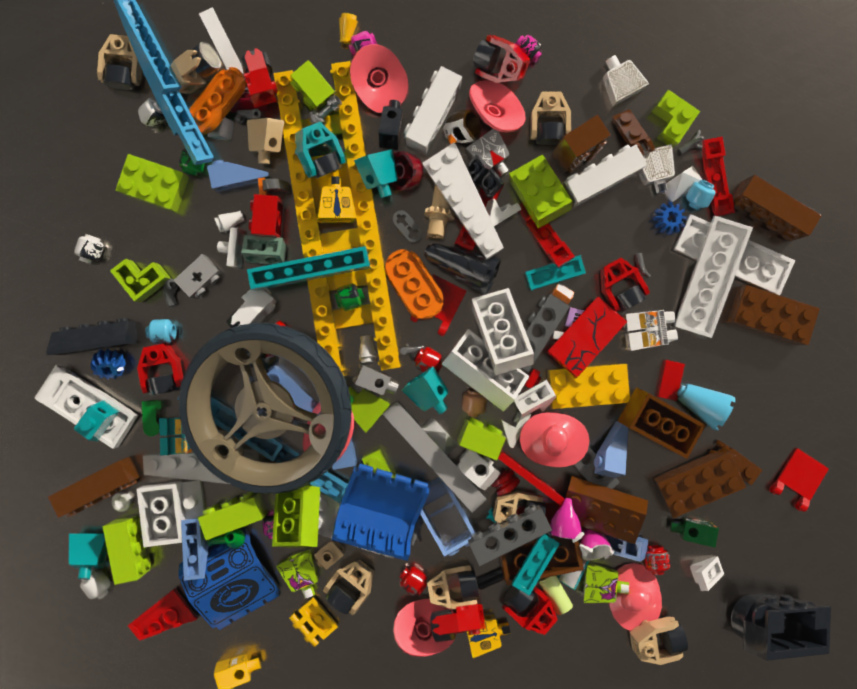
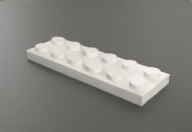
(757, 266)
(713, 276)

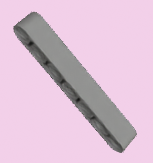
(434, 457)

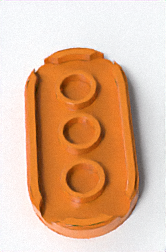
(218, 99)
(414, 284)

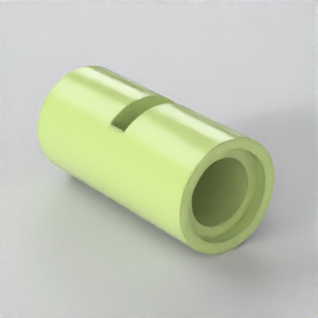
(554, 591)

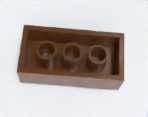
(581, 145)
(775, 208)
(773, 315)
(661, 422)
(699, 482)
(95, 488)
(607, 509)
(564, 560)

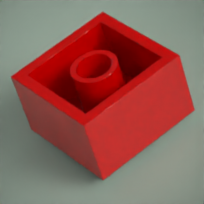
(266, 216)

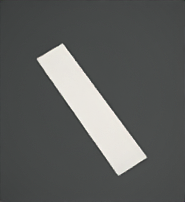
(220, 39)

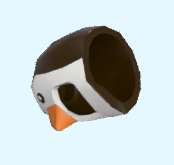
(463, 127)

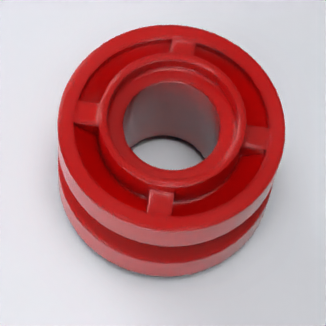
(505, 482)

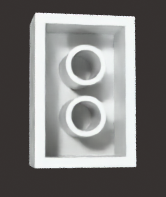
(161, 513)

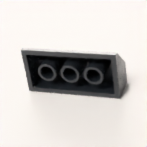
(92, 338)

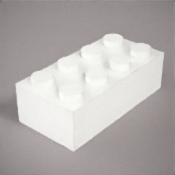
(433, 110)
(604, 175)
(502, 331)
(472, 364)

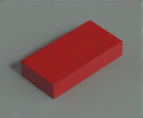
(670, 380)

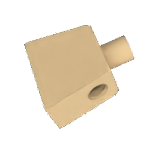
(265, 137)

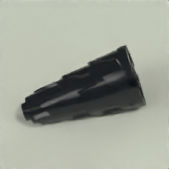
(465, 265)

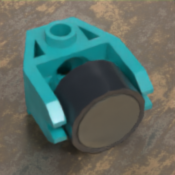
(314, 136)

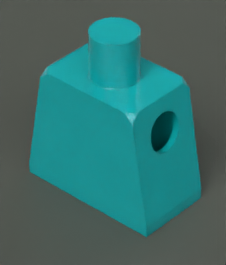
(378, 171)
(427, 391)
(94, 423)
(87, 553)

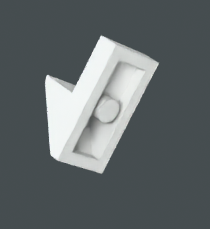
(498, 214)
(534, 398)
(513, 432)
(707, 572)

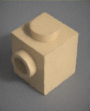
(329, 554)

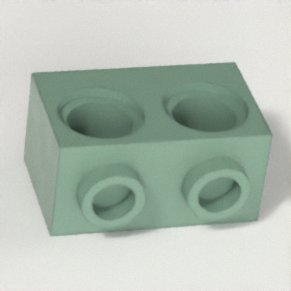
(263, 249)

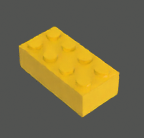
(592, 387)

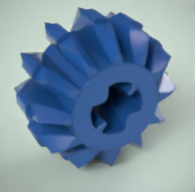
(673, 225)
(107, 364)

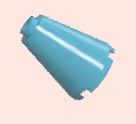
(706, 404)

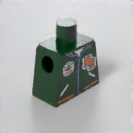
(703, 533)

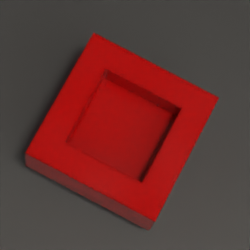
(533, 379)

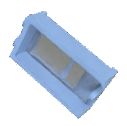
(446, 518)

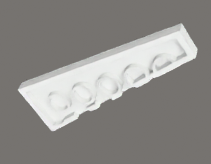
(458, 189)
(184, 466)

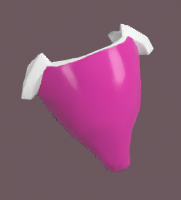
(566, 523)
(594, 545)

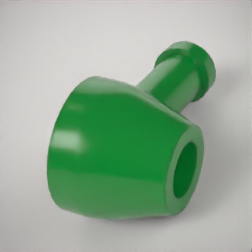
(238, 540)

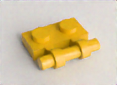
(317, 617)

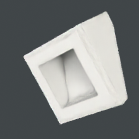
(223, 130)

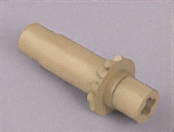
(439, 215)

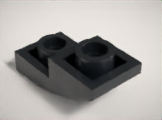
(484, 176)

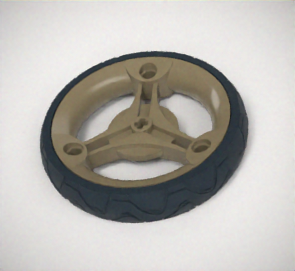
(210, 443)

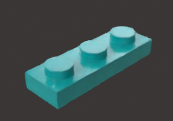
(552, 274)
(535, 564)

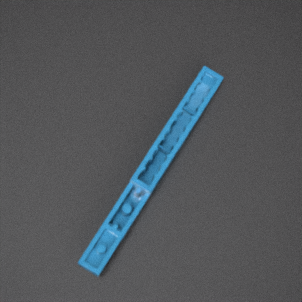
(162, 81)
(274, 449)

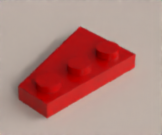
(165, 614)

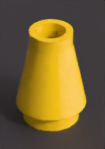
(347, 26)

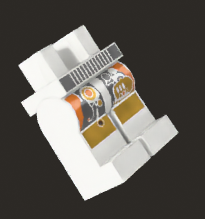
(655, 329)

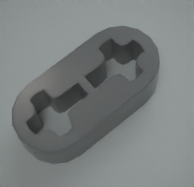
(276, 186)
(410, 223)

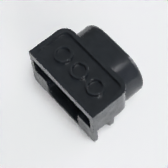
(781, 626)

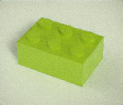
(152, 183)
(540, 191)
(480, 438)
(232, 514)
(296, 518)
(126, 549)

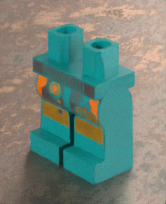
(172, 444)

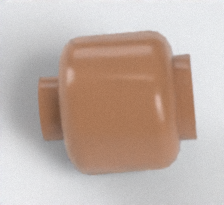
(474, 403)

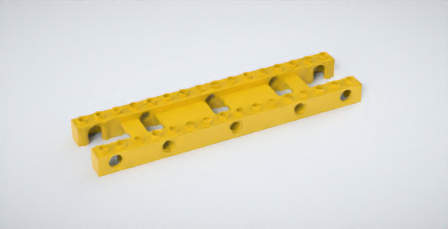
(306, 199)

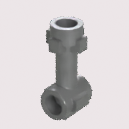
(332, 104)

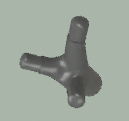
(692, 144)
(640, 265)
(407, 350)
(416, 533)

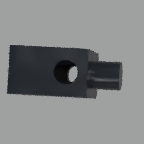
(390, 126)

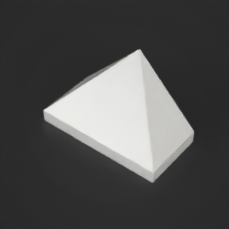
(682, 183)
(439, 436)

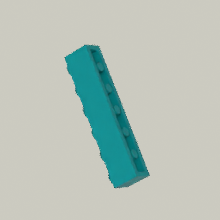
(308, 268)

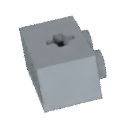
(188, 278)

